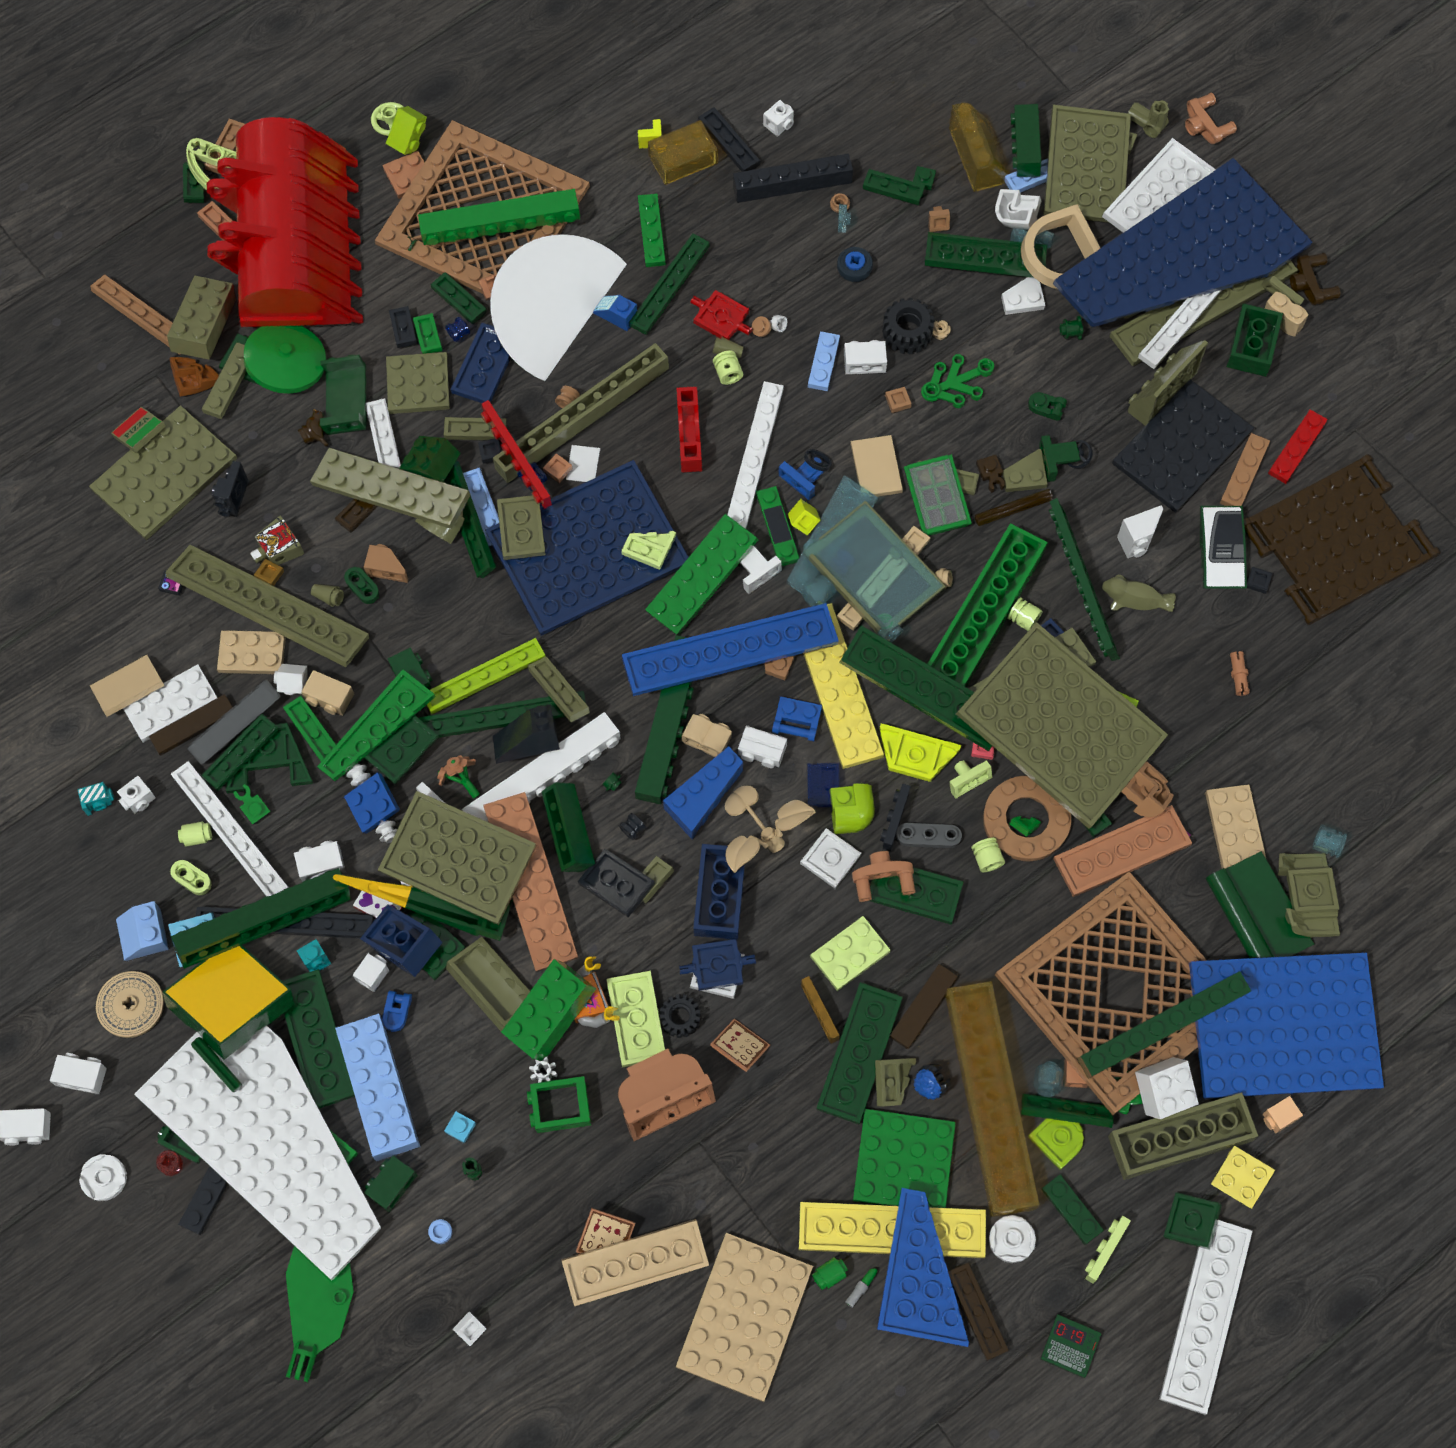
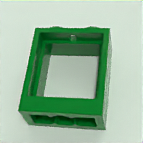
(535, 1119)

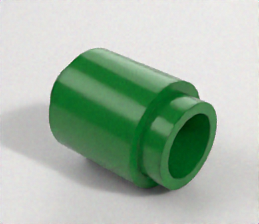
(830, 1273)

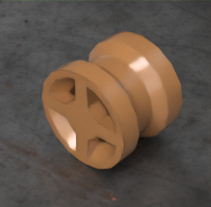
(567, 395)

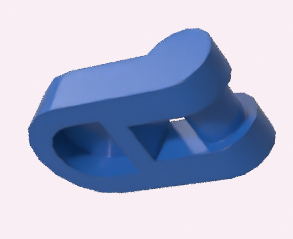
(395, 1018)

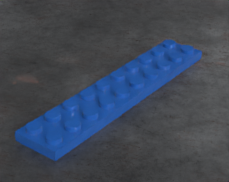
(729, 649)

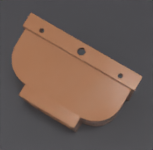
(662, 1088)

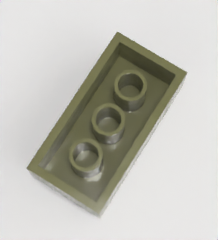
(201, 317)

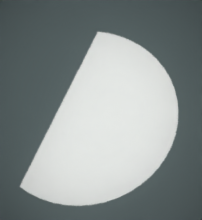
(548, 296)

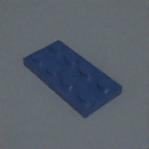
(482, 367)

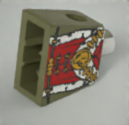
(276, 543)

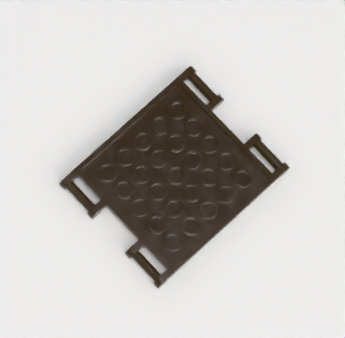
(1338, 539)

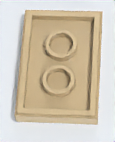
(877, 465)
(126, 685)

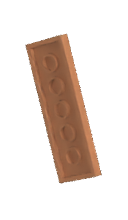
(1122, 851)

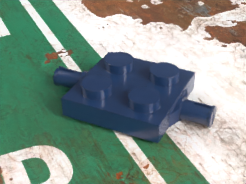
(717, 964)

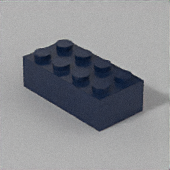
(718, 895)

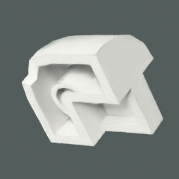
(1016, 209)

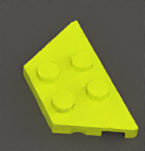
(915, 753)

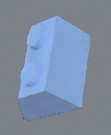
(142, 931)

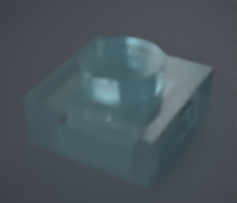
(843, 218)

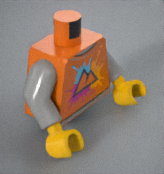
(596, 1010)

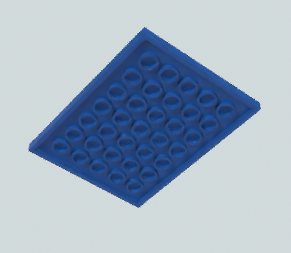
(1295, 1032)

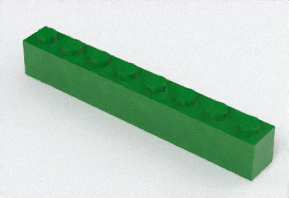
(499, 217)

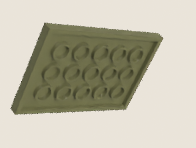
(1086, 160)
(163, 474)
(457, 857)

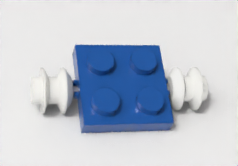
(372, 803)

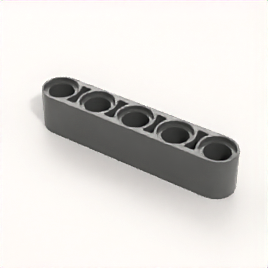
(233, 721)

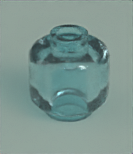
(1048, 1079)

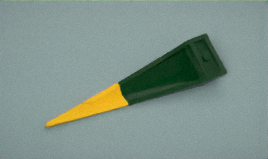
(429, 906)

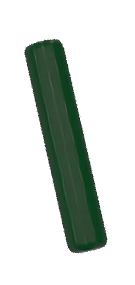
(216, 1064)

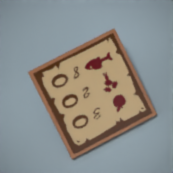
(740, 1045)
(603, 1230)

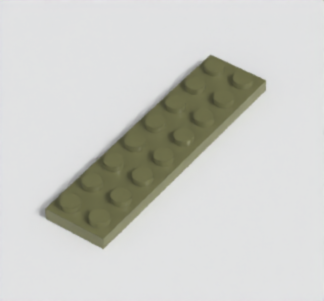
(390, 488)

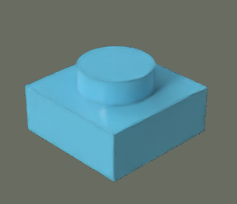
(460, 1127)

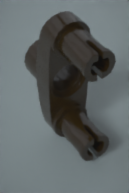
(1306, 280)

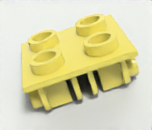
(1242, 1177)

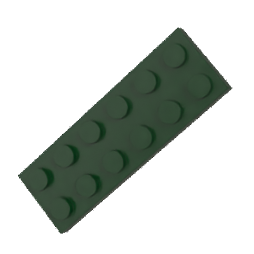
(979, 254)
(317, 1041)
(860, 1045)

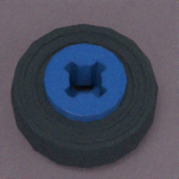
(852, 271)

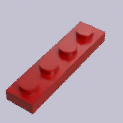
(1297, 446)

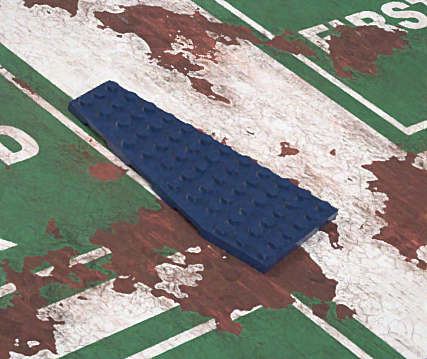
(1191, 246)

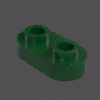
(362, 586)

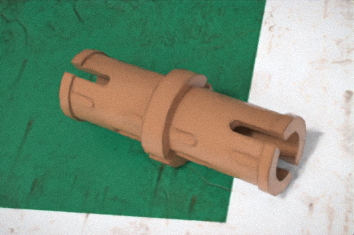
(1239, 673)

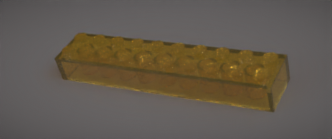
(991, 1099)

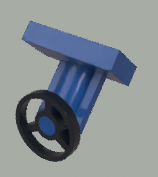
(807, 473)

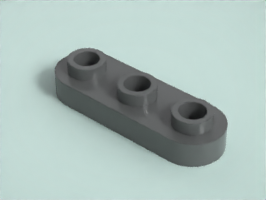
(919, 839)

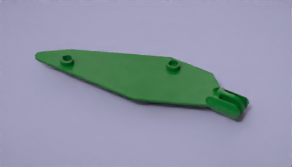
(316, 1309)

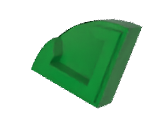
(1024, 825)

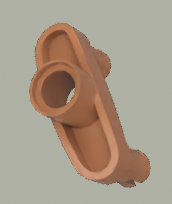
(1201, 122)
(883, 867)

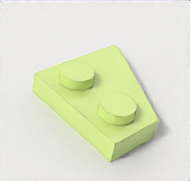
(649, 547)

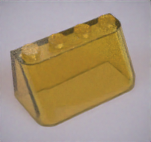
(977, 147)

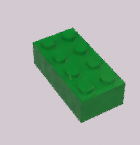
(548, 1010)

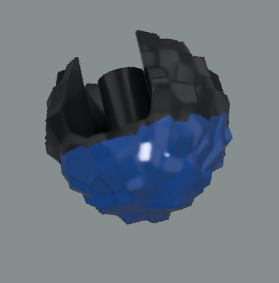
(928, 1083)

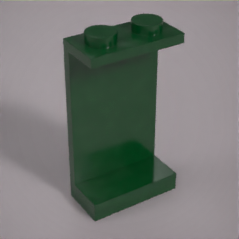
(344, 395)

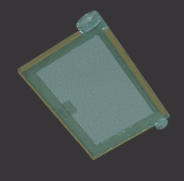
(874, 570)

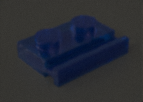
(820, 780)

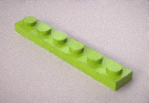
(485, 675)

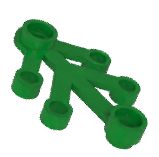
(955, 382)

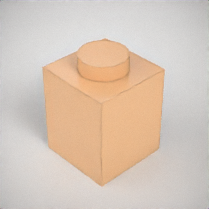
(1282, 1115)

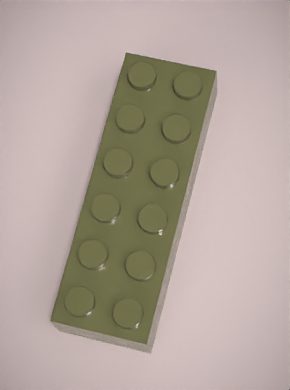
(1182, 1136)

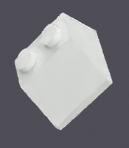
(1138, 531)

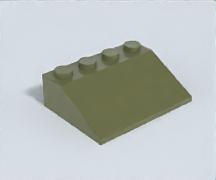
(1166, 382)

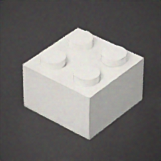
(1166, 1088)

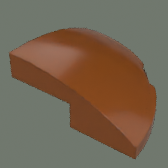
(191, 376)

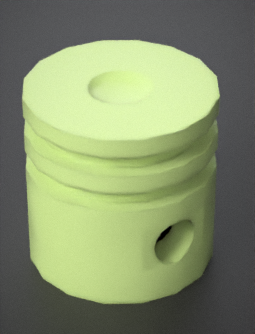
(726, 364)
(1024, 614)
(988, 855)

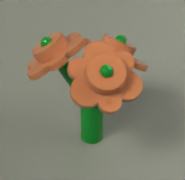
(457, 765)

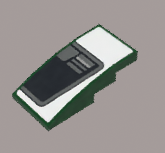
(1223, 547)

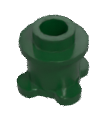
(1071, 328)

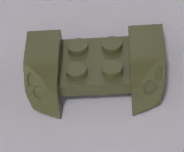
(1311, 894)

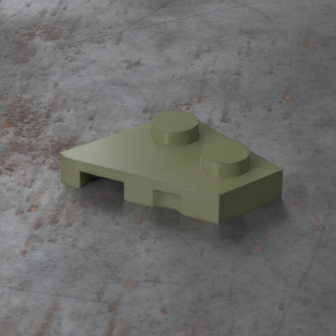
(1026, 474)
(892, 1080)

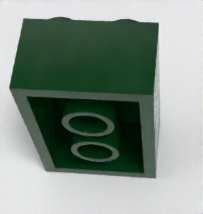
(1254, 340)

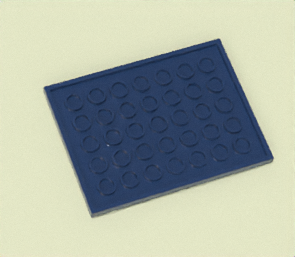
(584, 548)

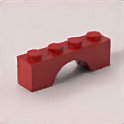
(689, 429)

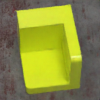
(649, 134)
(804, 517)

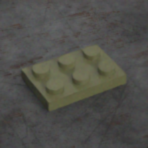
(520, 527)

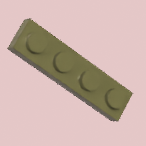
(226, 384)
(558, 689)

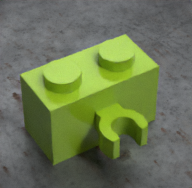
(406, 130)

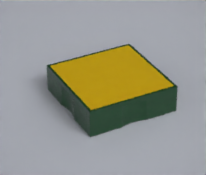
(228, 999)

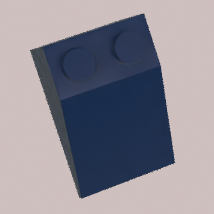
(401, 940)

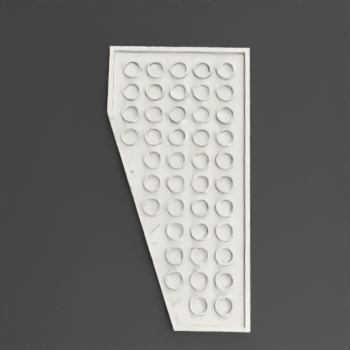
(267, 1145)

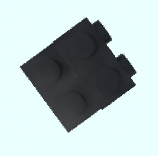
(230, 490)

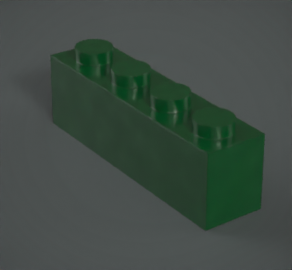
(1027, 140)
(568, 827)

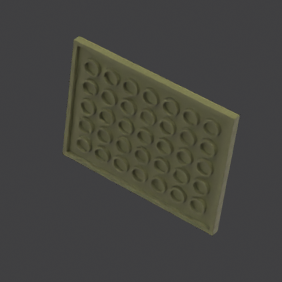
(1062, 725)

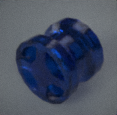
(457, 329)

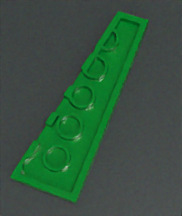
(388, 713)

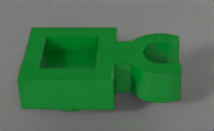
(253, 806)

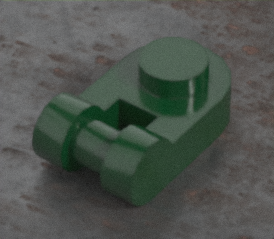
(1039, 403)

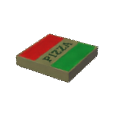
(138, 429)

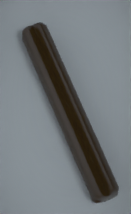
(1013, 507)

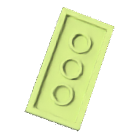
(639, 1023)

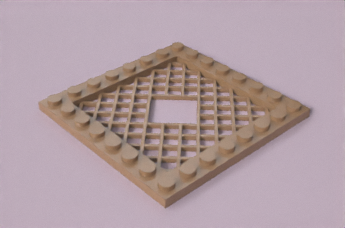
(455, 136)
(1017, 972)

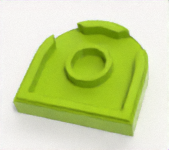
(1058, 1140)

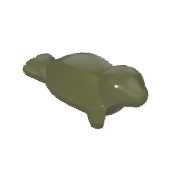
(1136, 595)

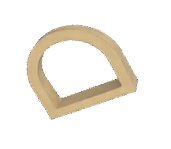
(1079, 228)

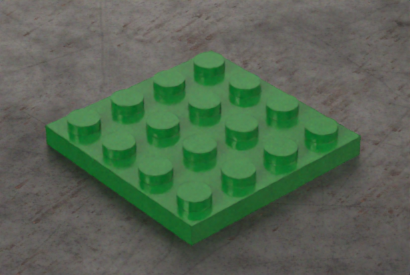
(900, 1154)

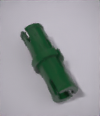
(472, 1174)

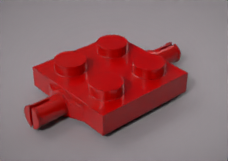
(721, 315)

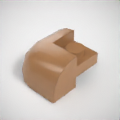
(1148, 791)

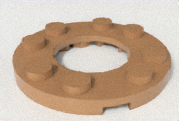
(1025, 847)

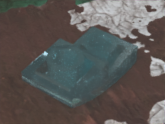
(1043, 238)

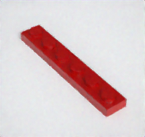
(519, 460)

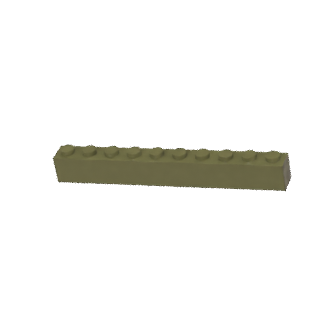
(586, 409)

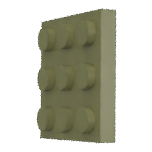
(417, 383)

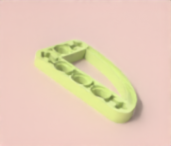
(199, 154)

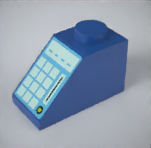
(616, 310)

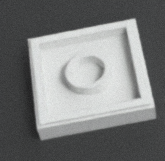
(830, 858)

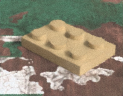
(250, 652)

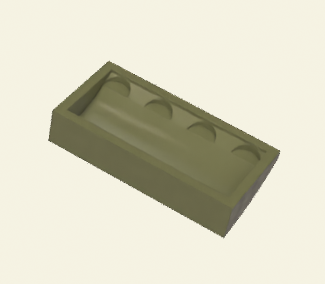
(488, 981)

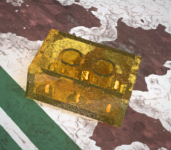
(682, 152)

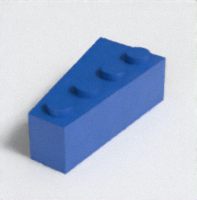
(703, 791)

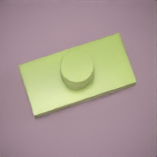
(969, 777)

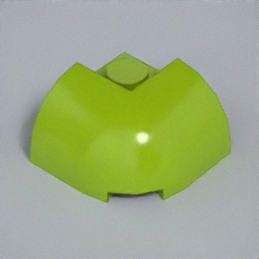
(852, 808)

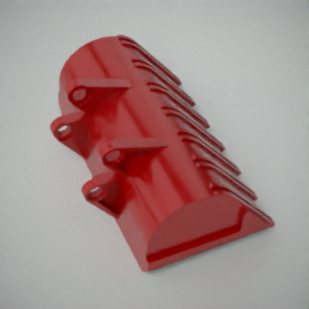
(289, 225)

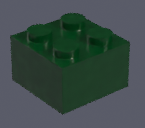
(431, 458)

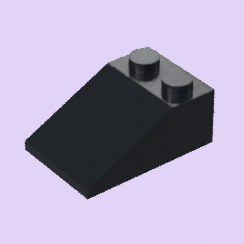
(527, 735)

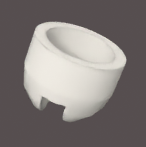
(781, 320)

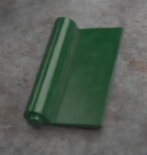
(1257, 908)

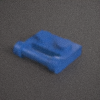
(800, 713)

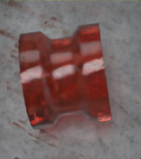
(172, 1167)

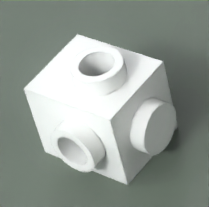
(778, 118)
(290, 678)
(135, 795)

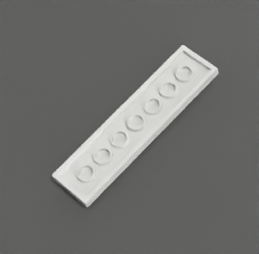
(1205, 1319)

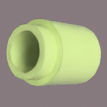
(195, 833)

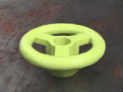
(387, 114)

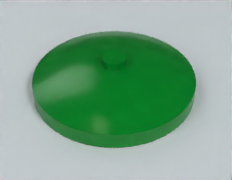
(284, 358)

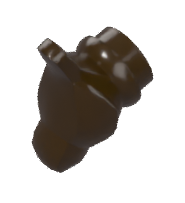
(312, 429)

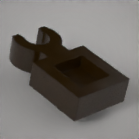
(991, 470)

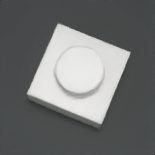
(469, 1329)

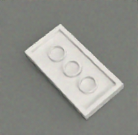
(170, 703)

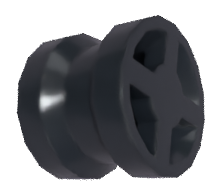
(632, 826)

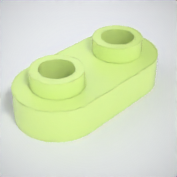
(191, 878)

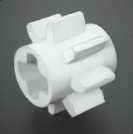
(543, 1064)

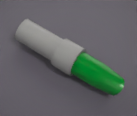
(861, 1287)

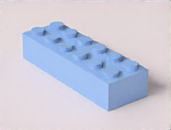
(377, 1087)

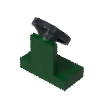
(1062, 453)

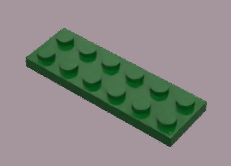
(701, 575)

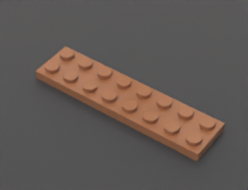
(536, 893)

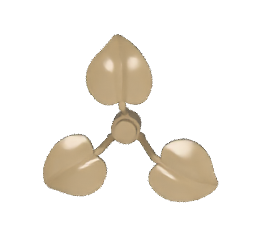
(744, 849)

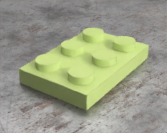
(850, 953)

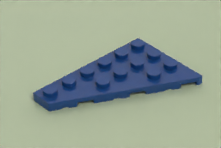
(917, 1283)

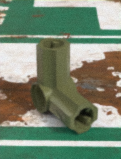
(1151, 120)

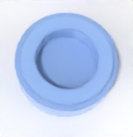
(440, 1231)

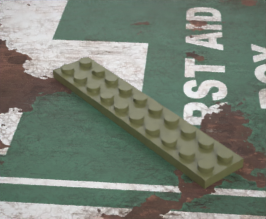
(1140, 331)
(267, 605)

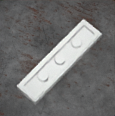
(383, 433)

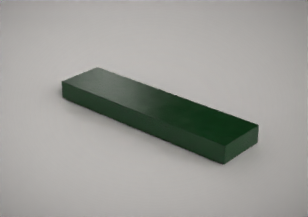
(240, 752)
(1066, 1110)

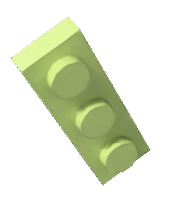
(1106, 1248)

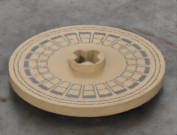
(140, 1017)

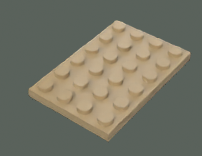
(744, 1317)

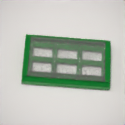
(937, 495)

